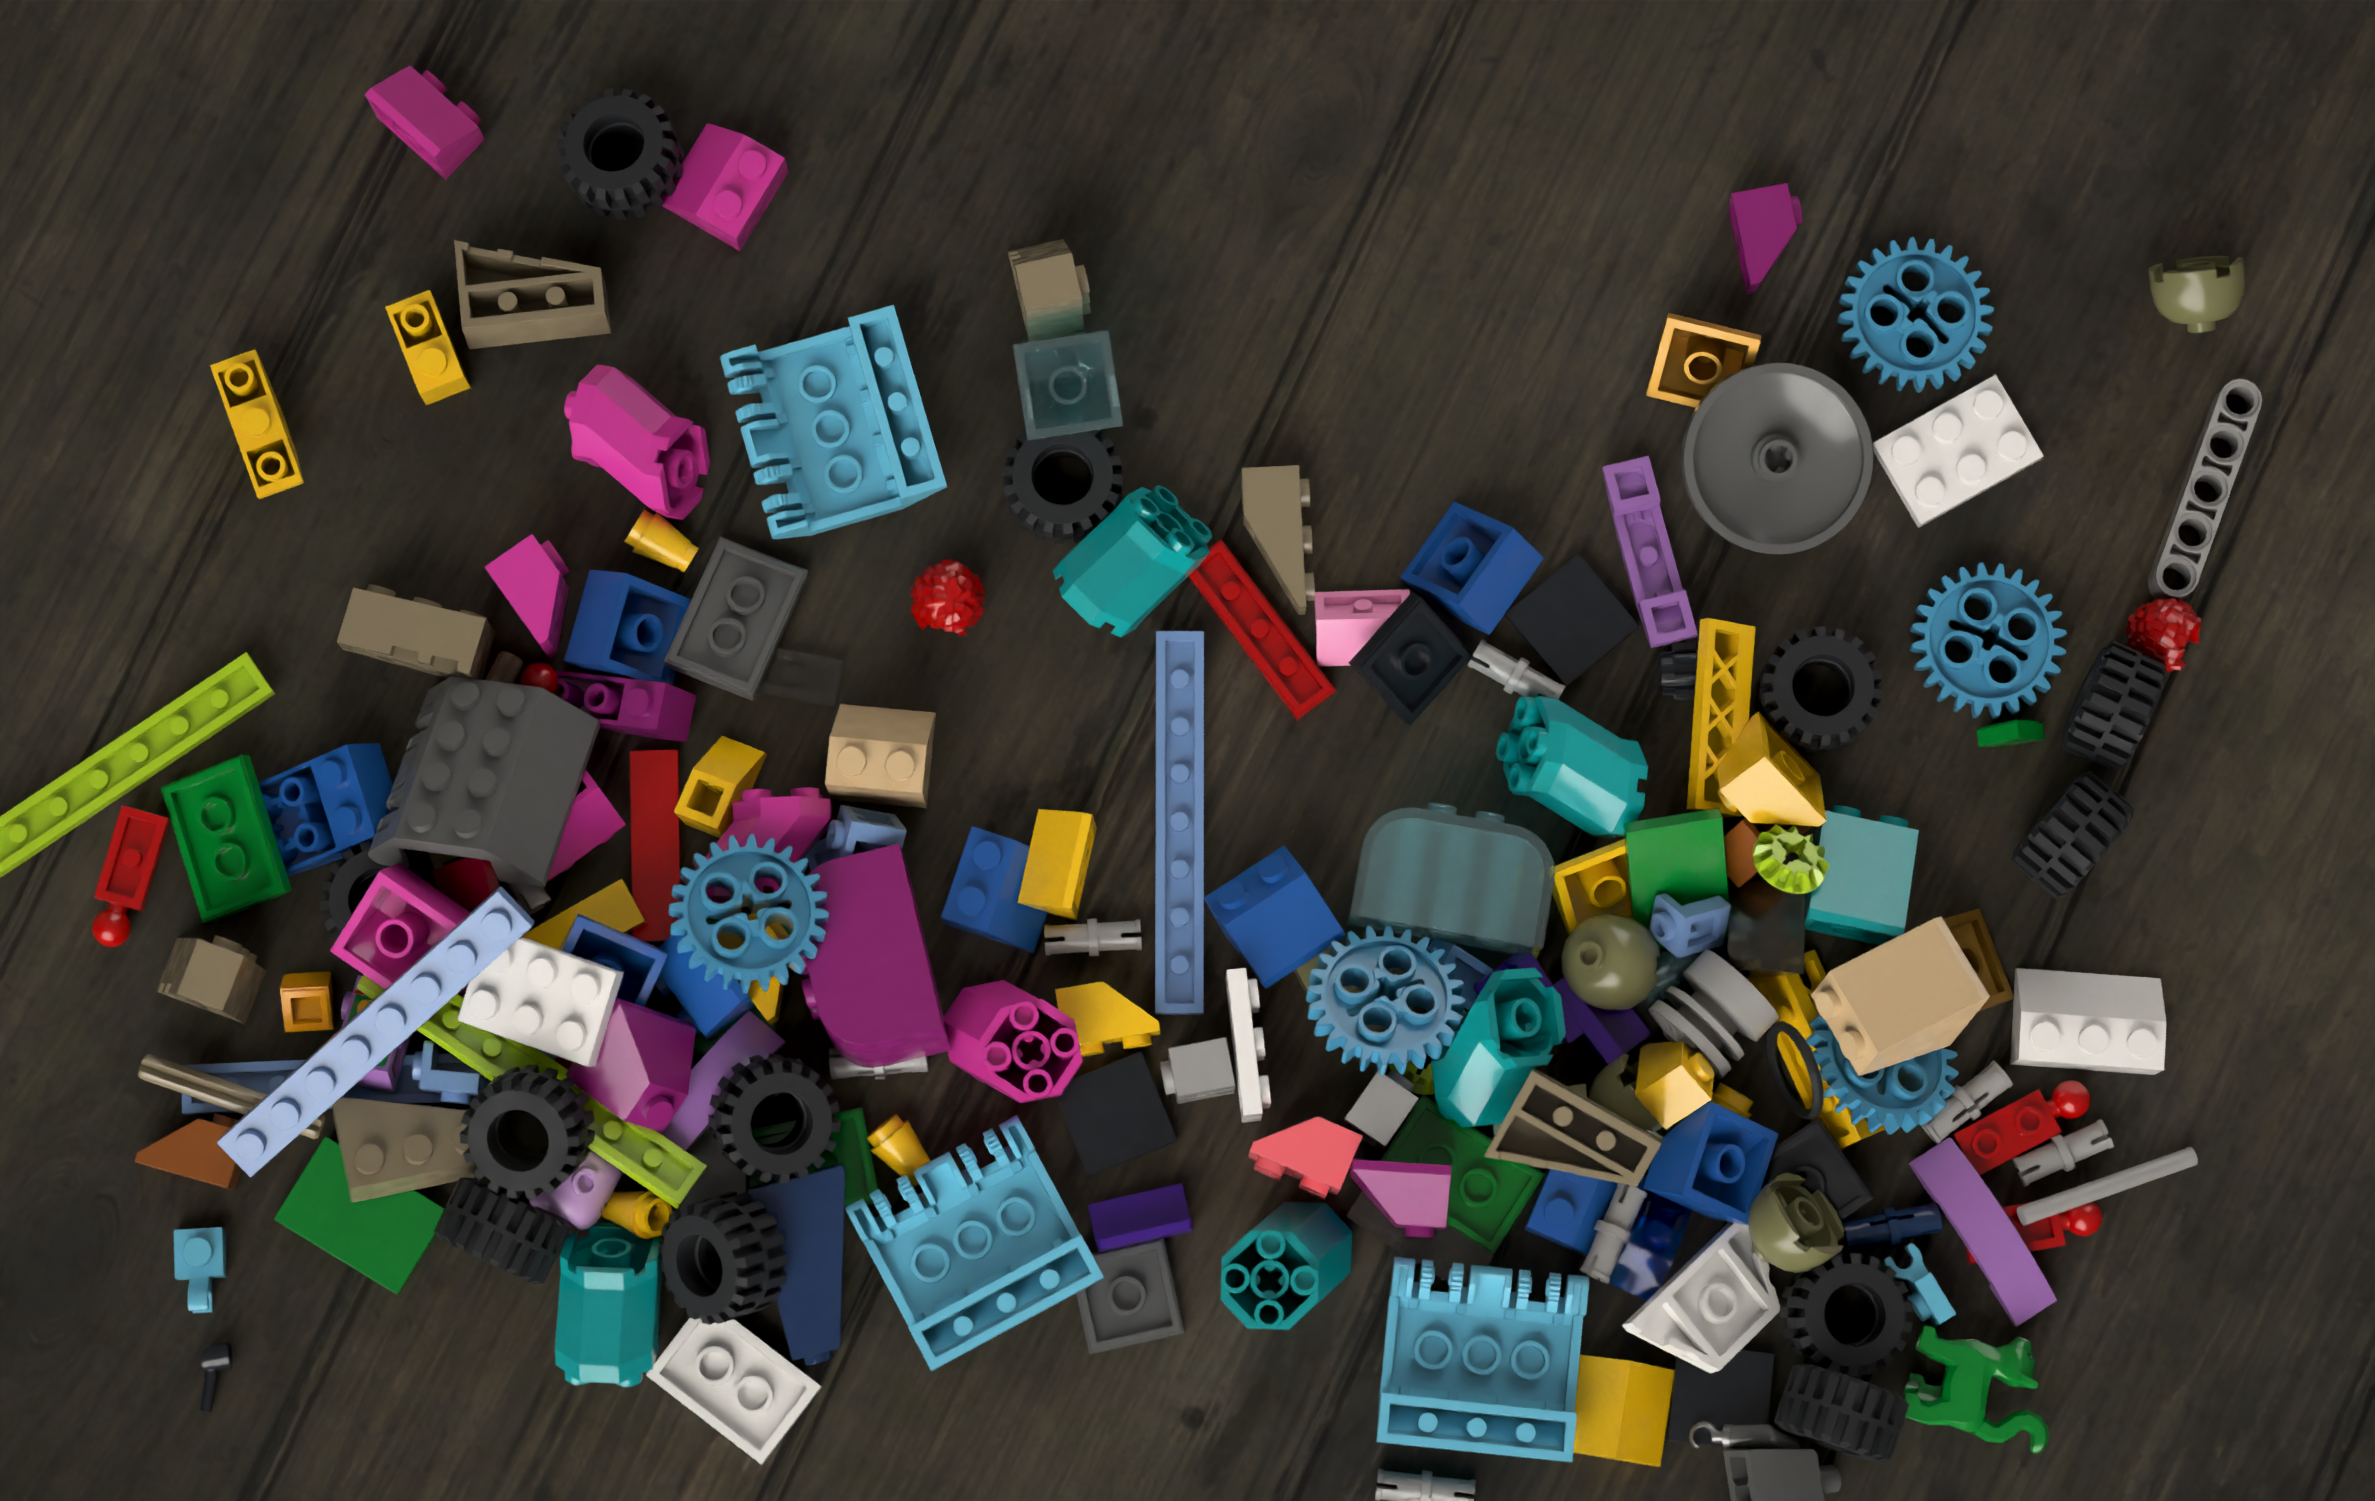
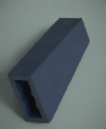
(813, 1227)

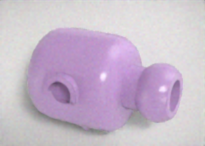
(583, 1195)

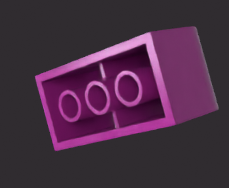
(874, 965)

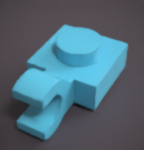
(199, 1258)
(1927, 1296)

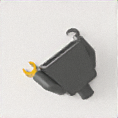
(1769, 1464)

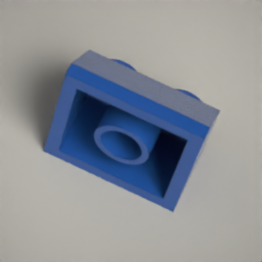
(1472, 567)
(625, 627)
(988, 891)
(1274, 917)
(619, 951)
(704, 1002)
(1713, 1163)
(1570, 1208)

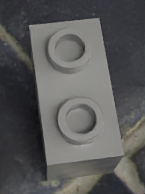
(1198, 1071)
(1381, 1109)

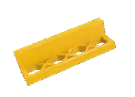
(1719, 706)
(1798, 1008)

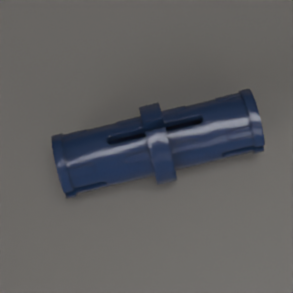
(1891, 1226)

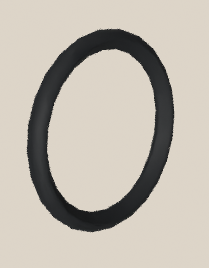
(1810, 1062)

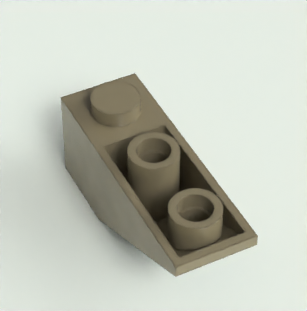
(1274, 520)

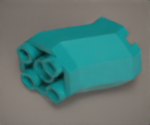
(1132, 560)
(1573, 766)
(1498, 1047)
(1286, 1265)
(608, 1306)

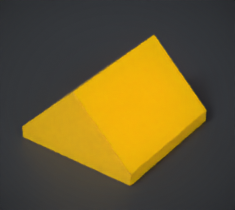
(1058, 862)
(1593, 885)
(1622, 1409)

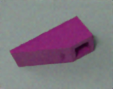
(630, 704)

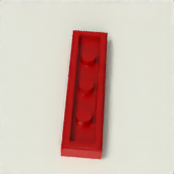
(1261, 631)
(655, 839)

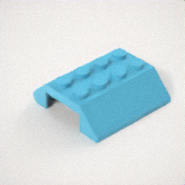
(836, 426)
(976, 1246)
(1481, 1362)

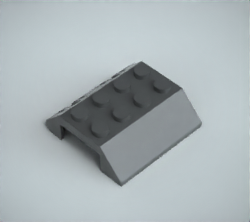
(488, 778)

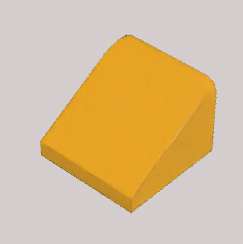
(307, 1001)

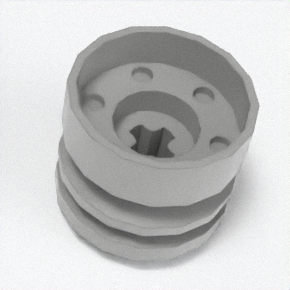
(1714, 1012)

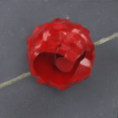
(947, 597)
(2163, 630)

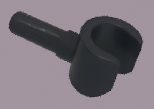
(214, 1358)

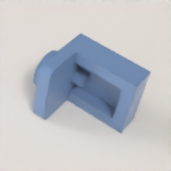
(453, 1086)

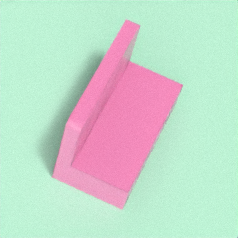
(1349, 620)

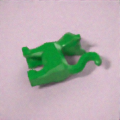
(1965, 1387)

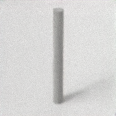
(2107, 1186)

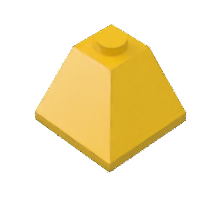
(1769, 779)

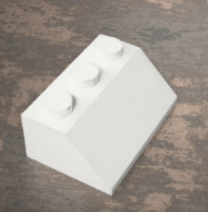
(2088, 1022)

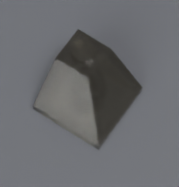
(1766, 930)

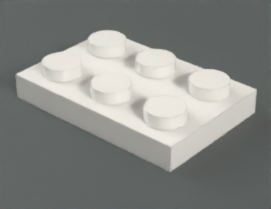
(1957, 451)
(544, 1000)
(1247, 1044)
(734, 1384)

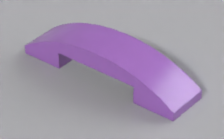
(1648, 552)
(743, 1040)
(1984, 1230)

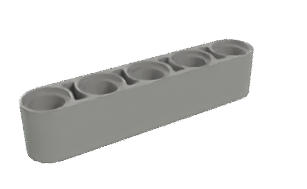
(2218, 473)

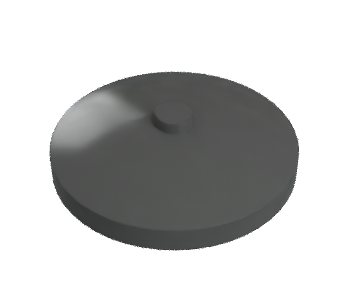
(1777, 458)

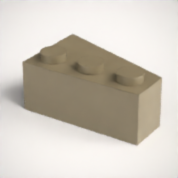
(416, 634)
(1571, 1134)
(398, 1146)

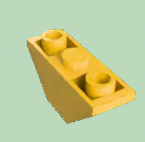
(258, 424)

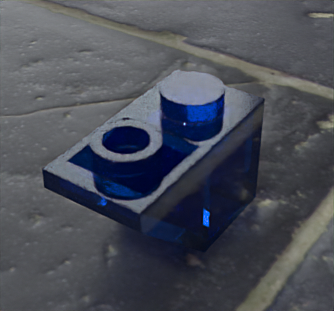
(1650, 1246)

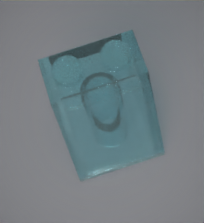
(1068, 383)

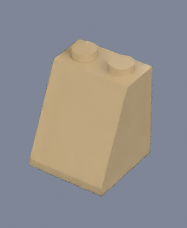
(880, 756)
(1901, 998)

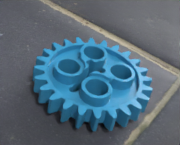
(1886, 345)
(2004, 601)
(760, 954)
(1385, 1000)
(1879, 1093)

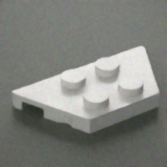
(1710, 1303)

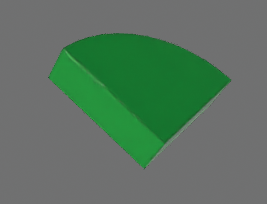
(2010, 733)

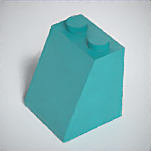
(1866, 879)

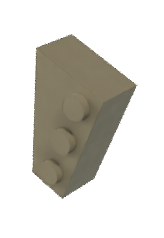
(1050, 289)
(527, 299)
(213, 976)

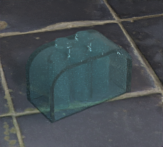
(1454, 879)

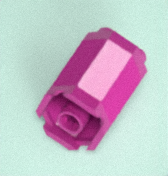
(637, 441)
(790, 820)
(1012, 1041)

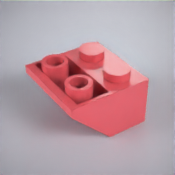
(1310, 1152)

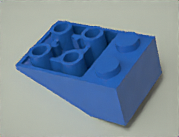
(327, 805)

